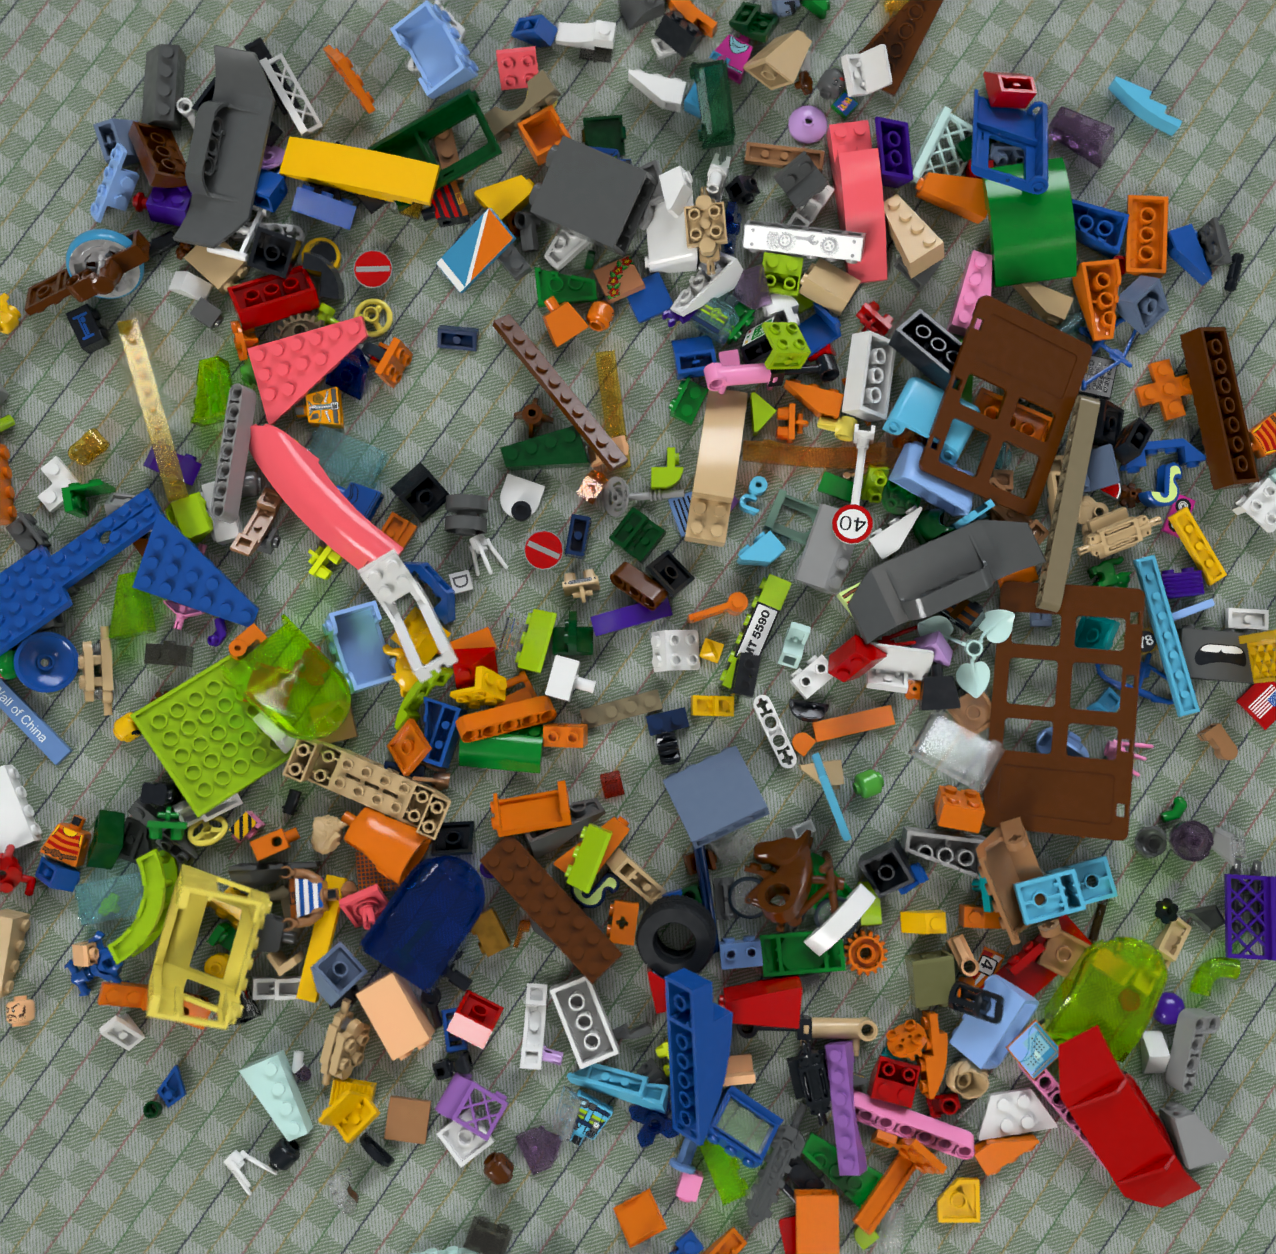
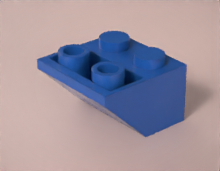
(692, 356)

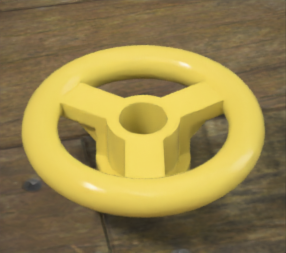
(376, 311)
(209, 835)

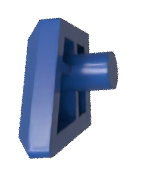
(172, 1087)

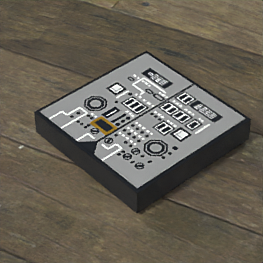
(1103, 385)

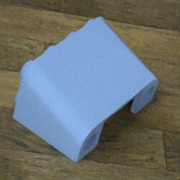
(435, 49)
(358, 646)

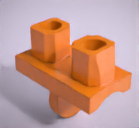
(788, 433)

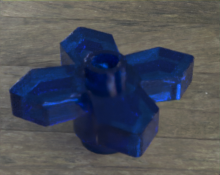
(733, 222)
(650, 1129)

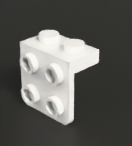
(866, 71)
(1259, 504)
(675, 650)

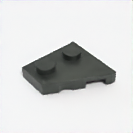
(135, 840)

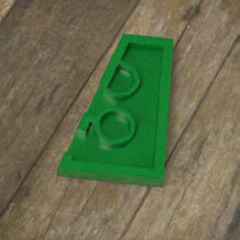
(564, 287)

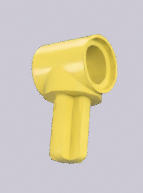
(842, 427)

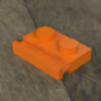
(399, 529)

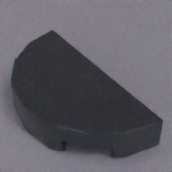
(807, 710)
(375, 1151)

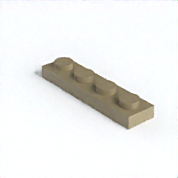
(621, 709)

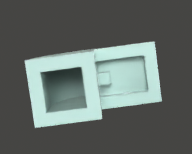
(793, 645)

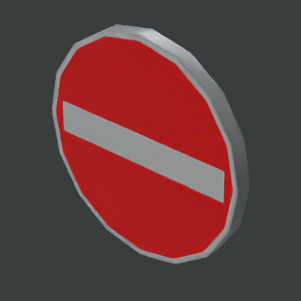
(373, 269)
(543, 550)

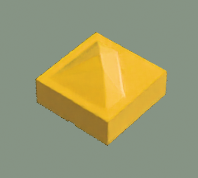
(711, 650)

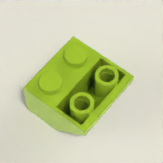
(782, 273)
(190, 517)

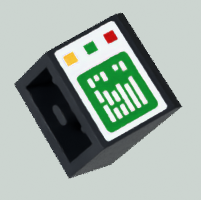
(755, 344)

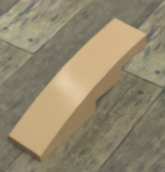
(1172, 940)

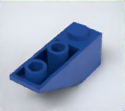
(1187, 252)

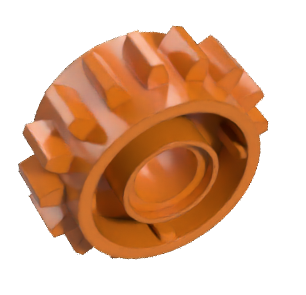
(875, 956)

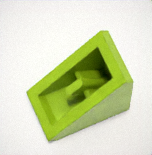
(760, 413)

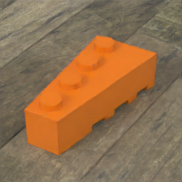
(7, 509)

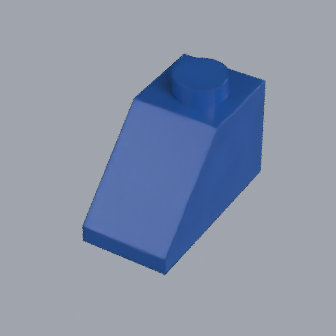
(535, 31)
(57, 874)

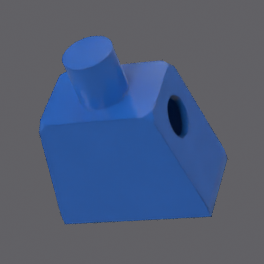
(270, 190)

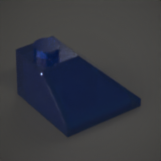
(350, 374)

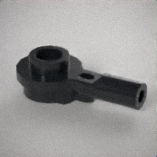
(432, 1003)

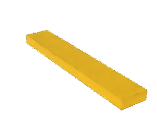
(320, 942)

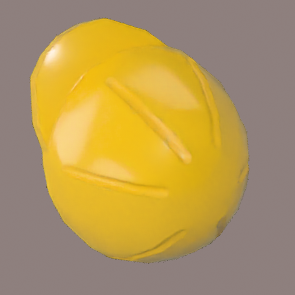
(404, 674)

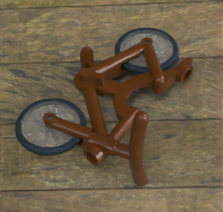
(744, 892)

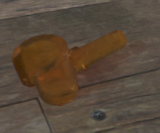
(524, 926)

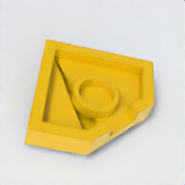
(960, 1201)

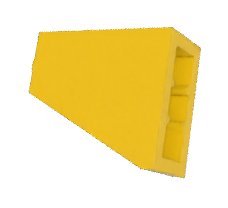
(505, 196)

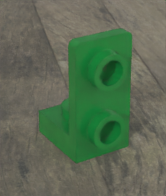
(223, 935)

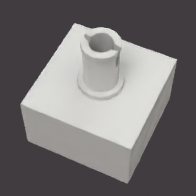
(565, 679)

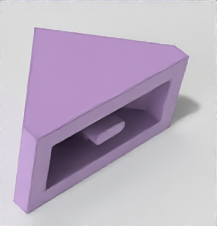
(936, 643)

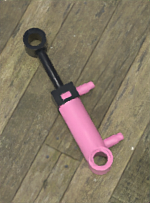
(721, 376)

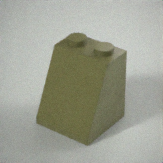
(930, 978)

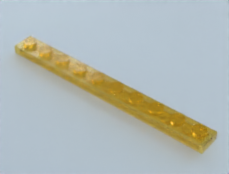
(152, 410)

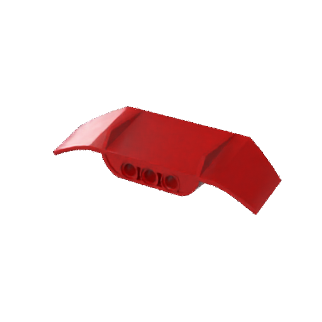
(1120, 1123)

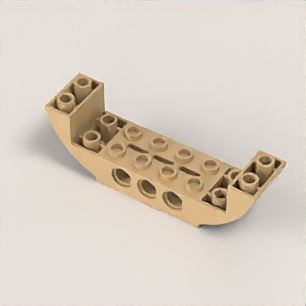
(369, 784)

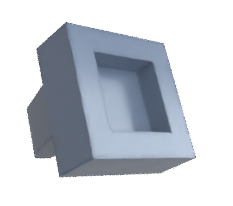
(1040, 620)

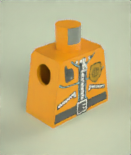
(323, 408)

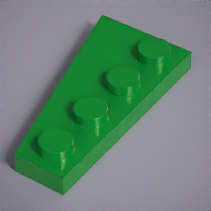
(825, 1157)

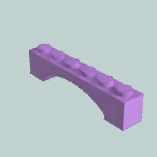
(848, 1142)

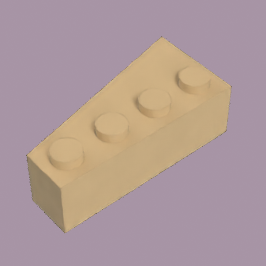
(12, 933)

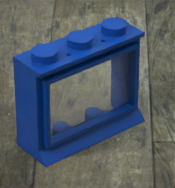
(743, 1127)

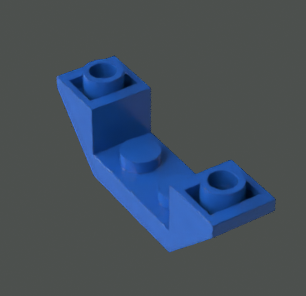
(1187, 454)
(446, 607)

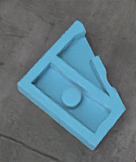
(978, 513)

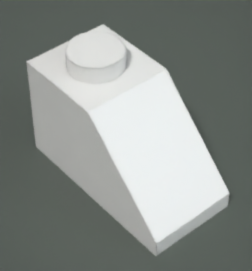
(676, 189)

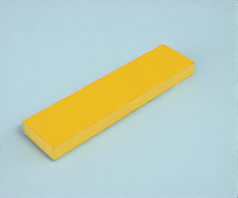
(1197, 546)

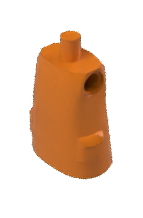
(386, 842)

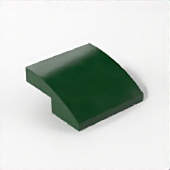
(753, 23)
(637, 535)

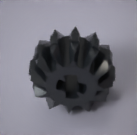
(668, 748)

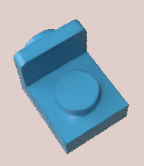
(1107, 701)

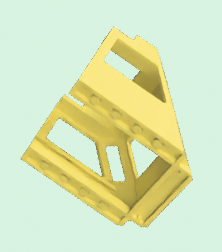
(178, 941)

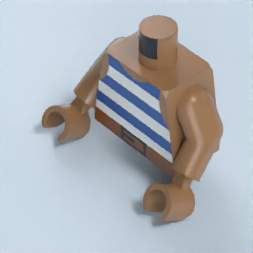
(307, 897)

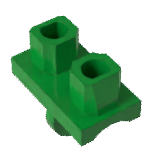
(177, 828)

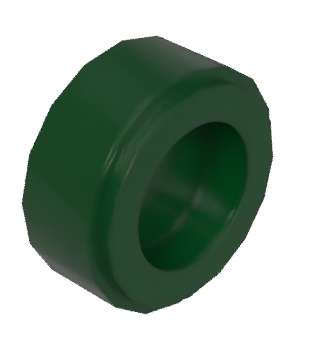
(589, 259)

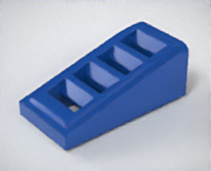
(449, 1048)

